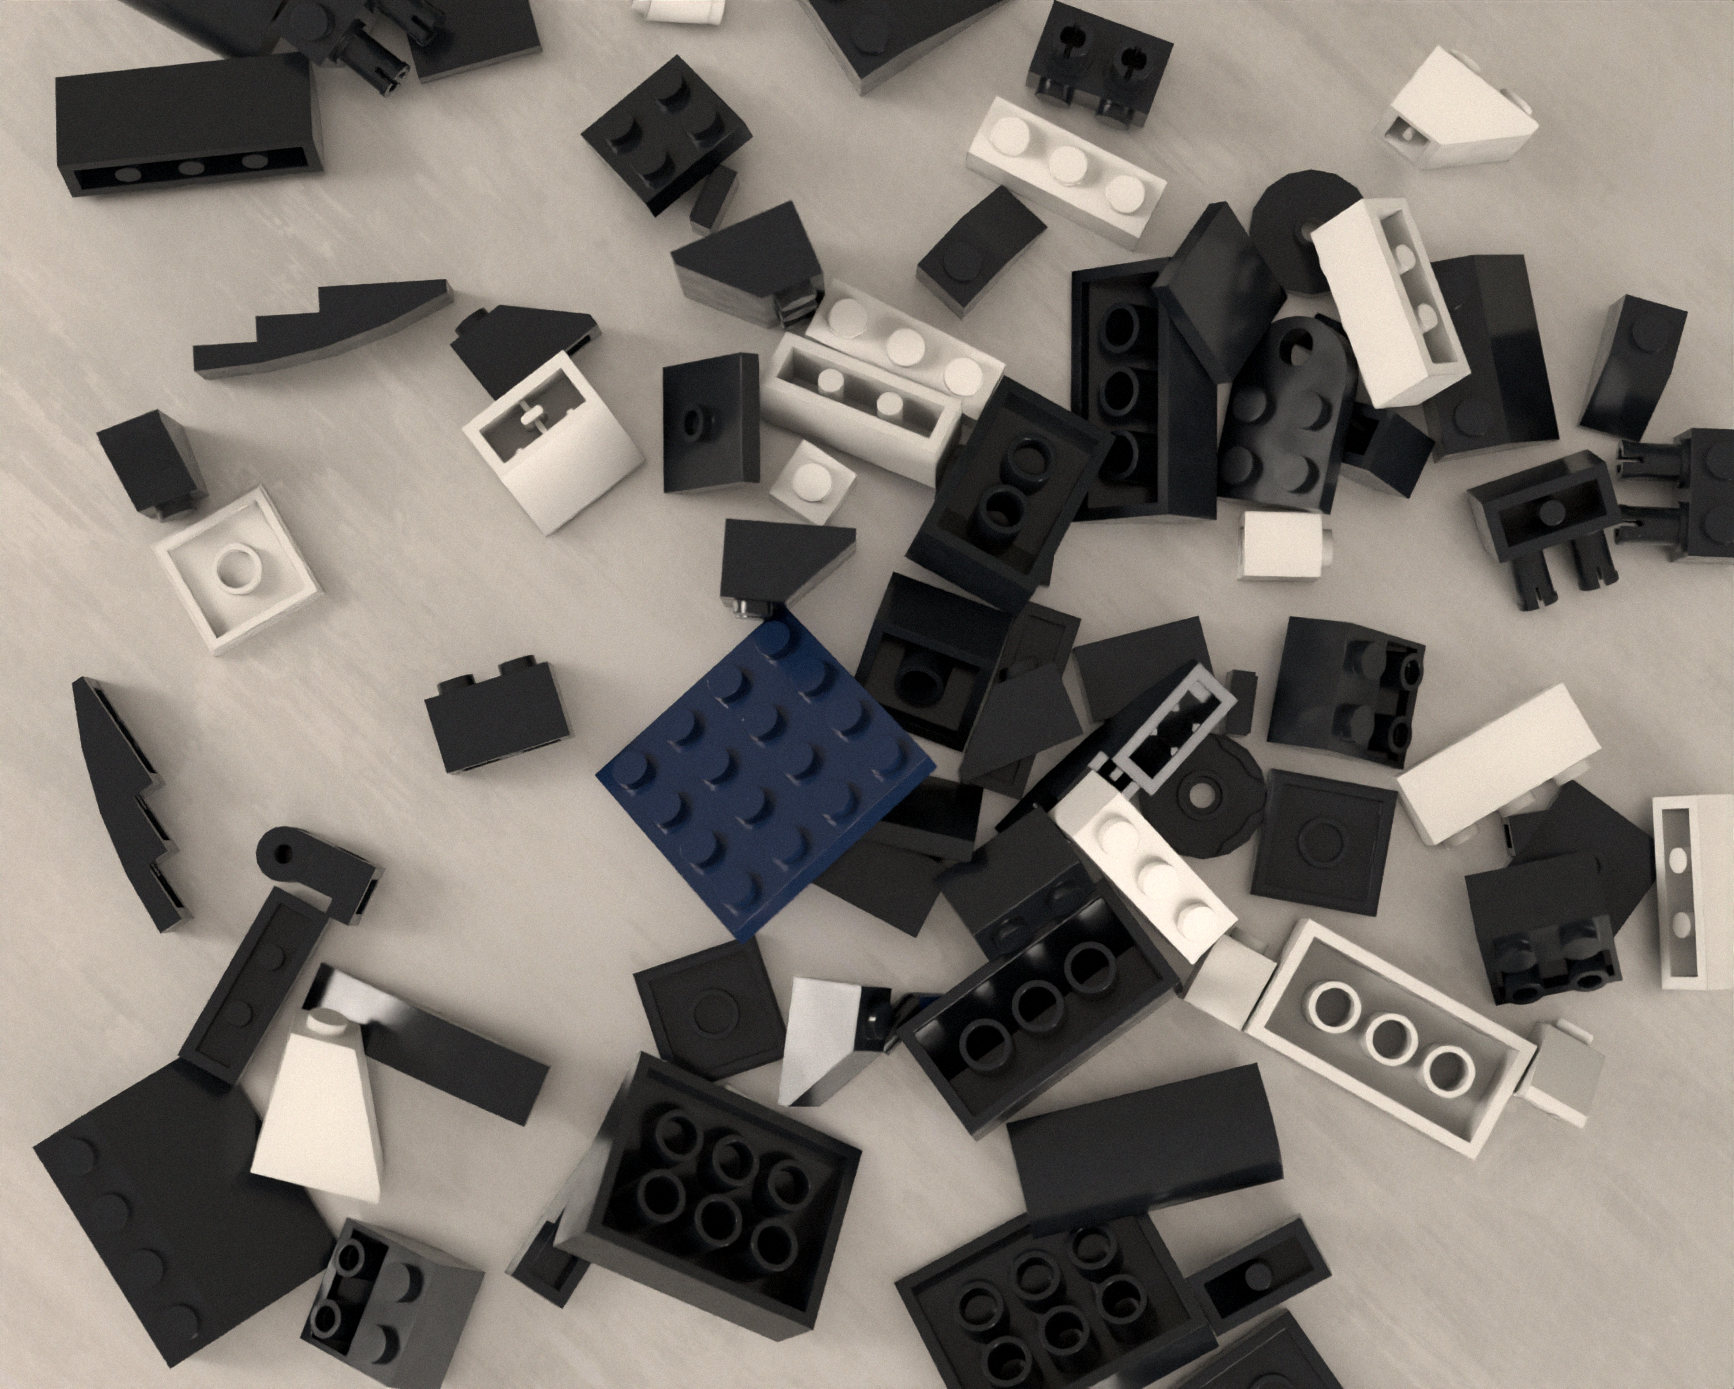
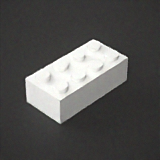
(1388, 1038)

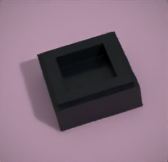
(714, 201)
(1238, 720)

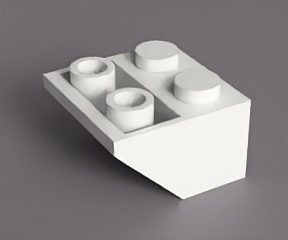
(1454, 116)
(554, 443)

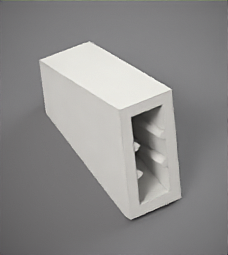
(322, 1111)

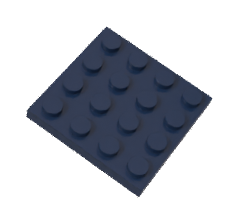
(765, 773)

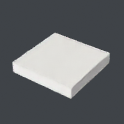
(238, 570)

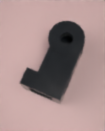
(305, 858)

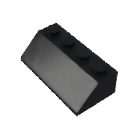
(1147, 390)
(1040, 1011)

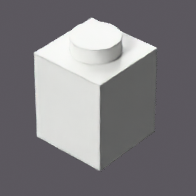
(812, 486)
(1282, 547)
(1229, 978)

